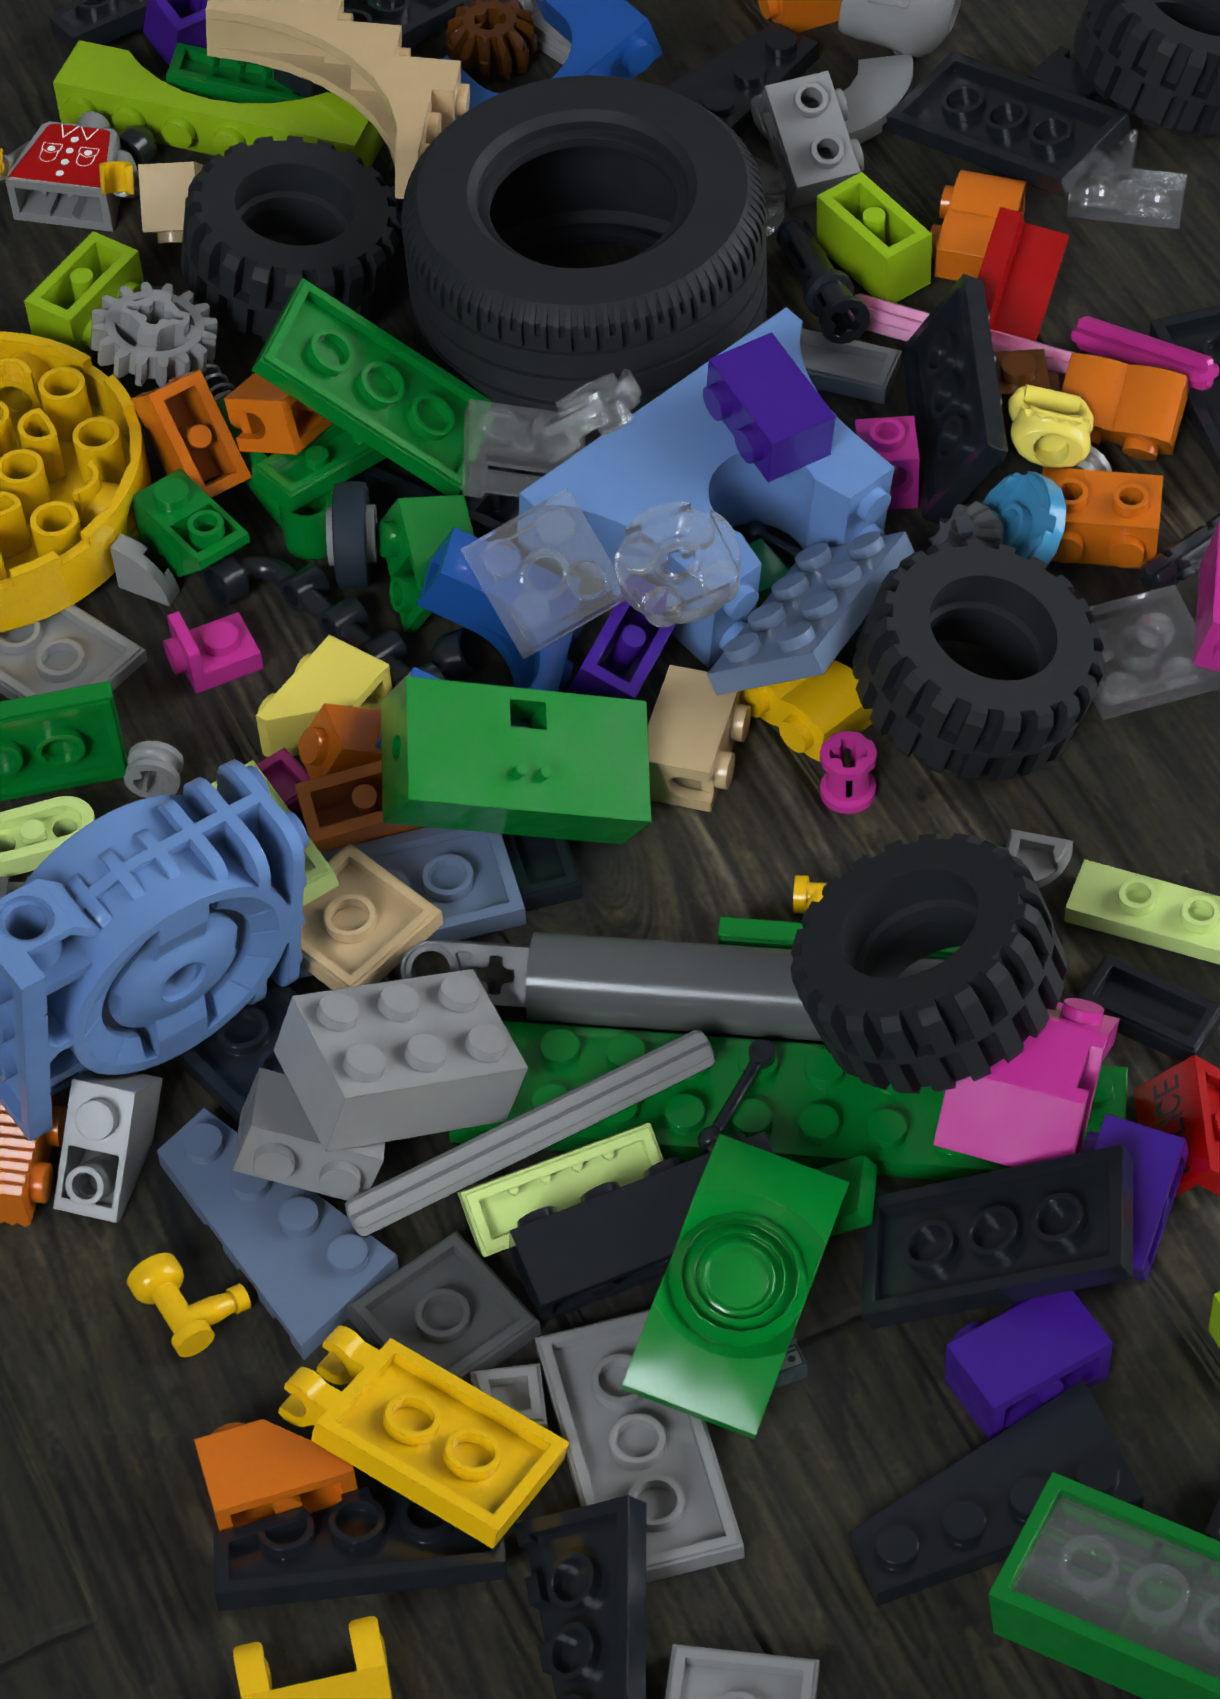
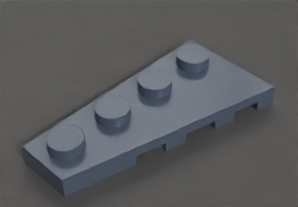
(281, 1237)

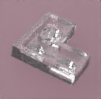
(1126, 194)

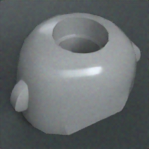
(899, 25)

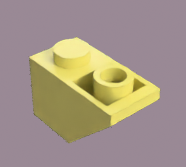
(329, 675)

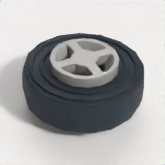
(351, 535)

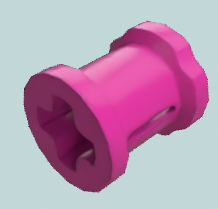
(862, 761)

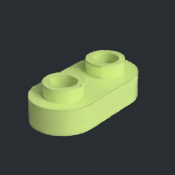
(37, 830)

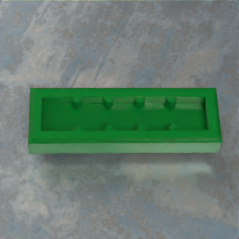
(224, 78)

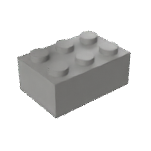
(399, 1059)

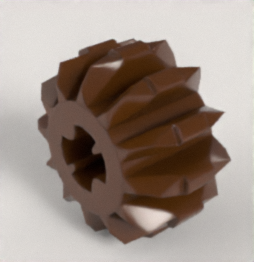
(492, 39)

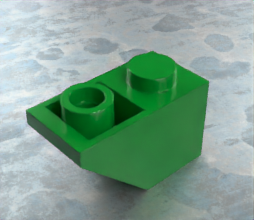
(184, 525)
(408, 540)

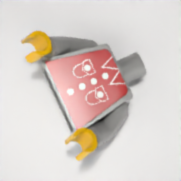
(70, 175)

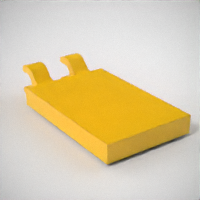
(424, 1433)

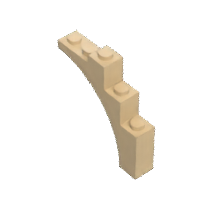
(358, 61)

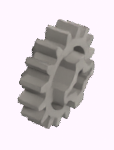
(153, 334)

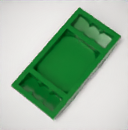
(735, 1286)

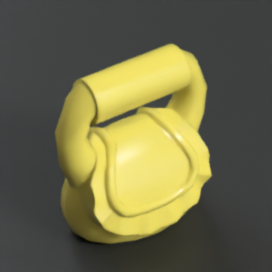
(1050, 426)

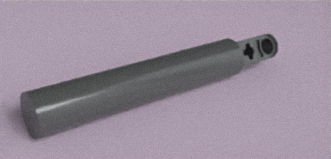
(641, 983)

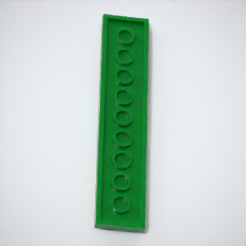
(800, 1101)

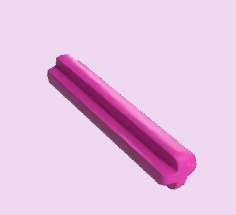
(1139, 349)

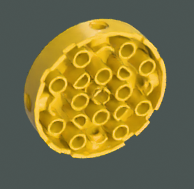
(65, 476)

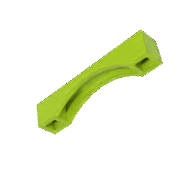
(128, 94)

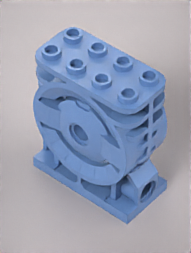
(146, 936)

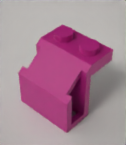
(1038, 1100)

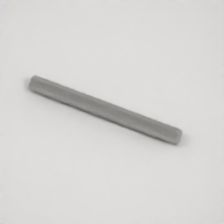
(529, 1133)

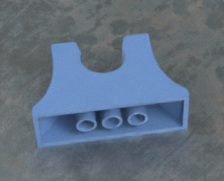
(685, 455)

